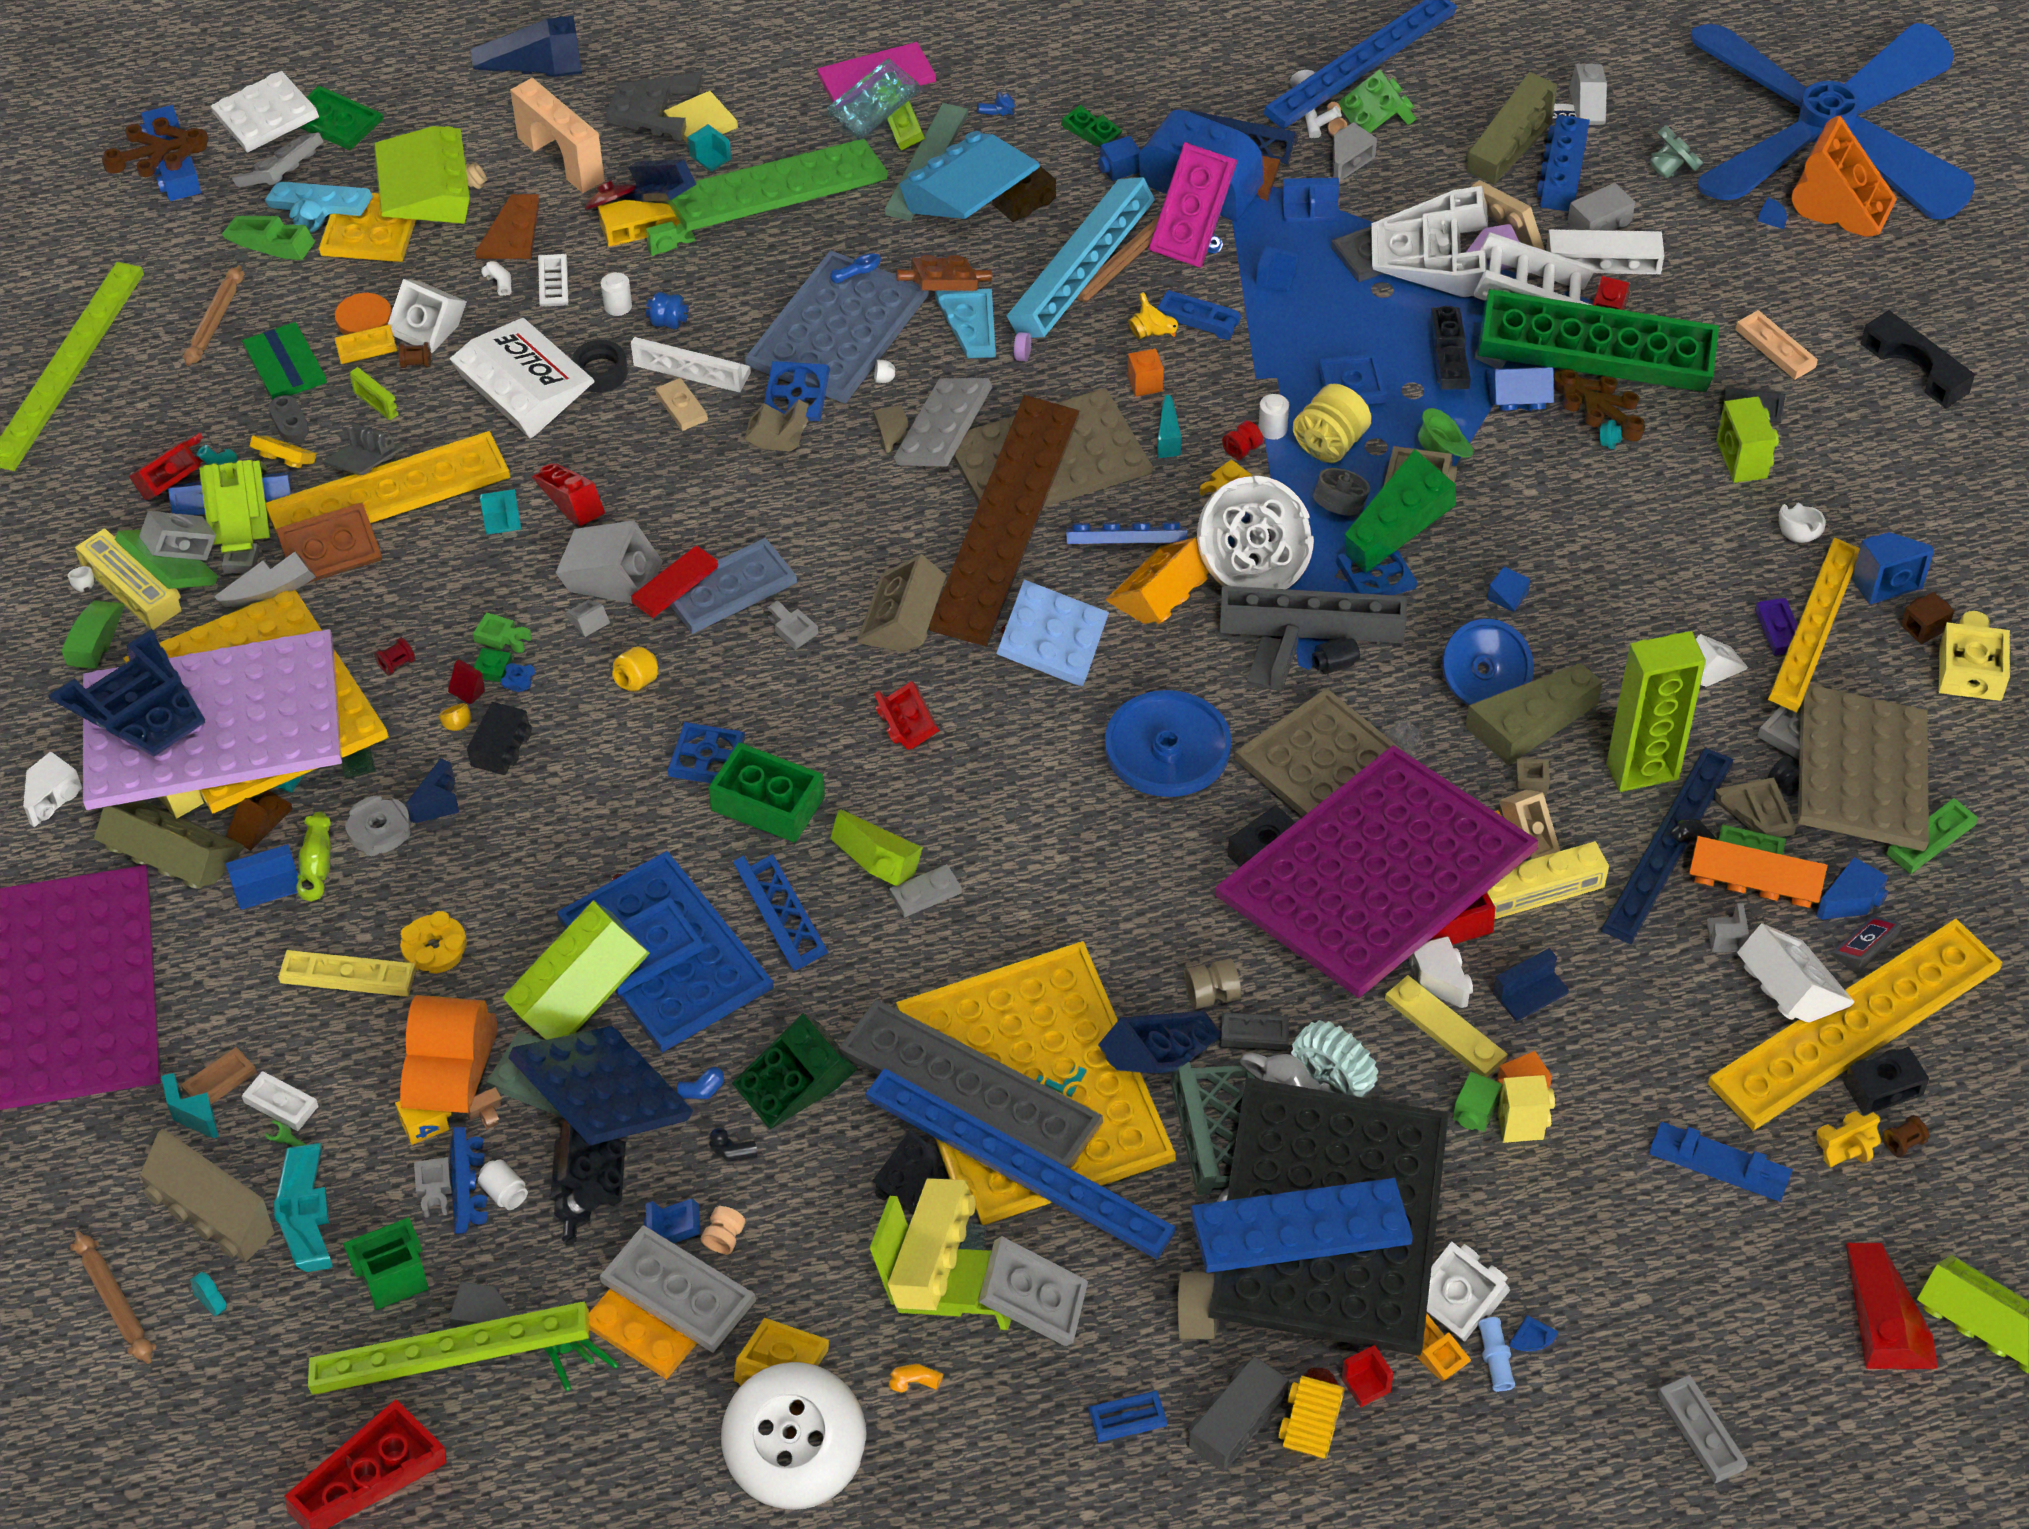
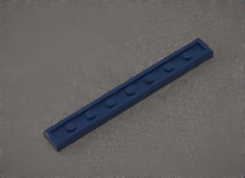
(1664, 851)

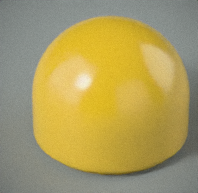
(457, 719)

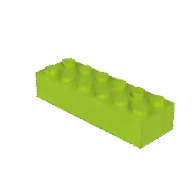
(1655, 710)

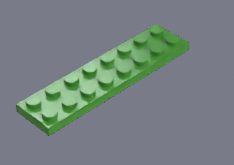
(778, 184)

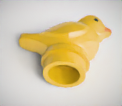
(1151, 321)

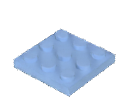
(1052, 633)

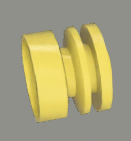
(1332, 423)

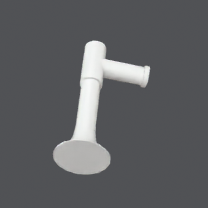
(1313, 121)

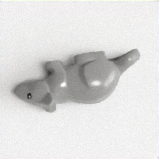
(1281, 1069)

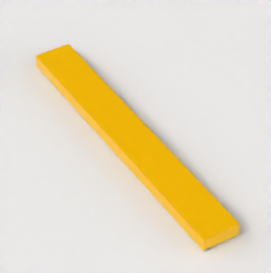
(1814, 625)

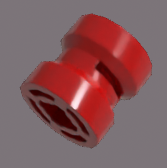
(1242, 440)

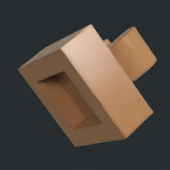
(484, 1106)

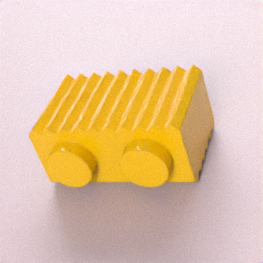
(1312, 1417)

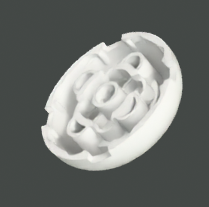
(1271, 508)
(815, 1471)

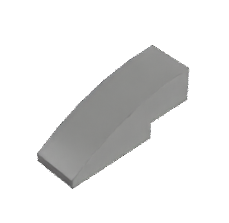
(266, 582)

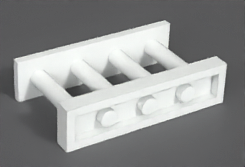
(1535, 261)

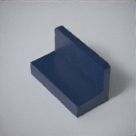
(1529, 985)

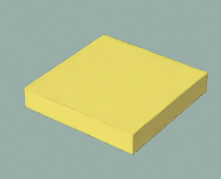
(702, 111)

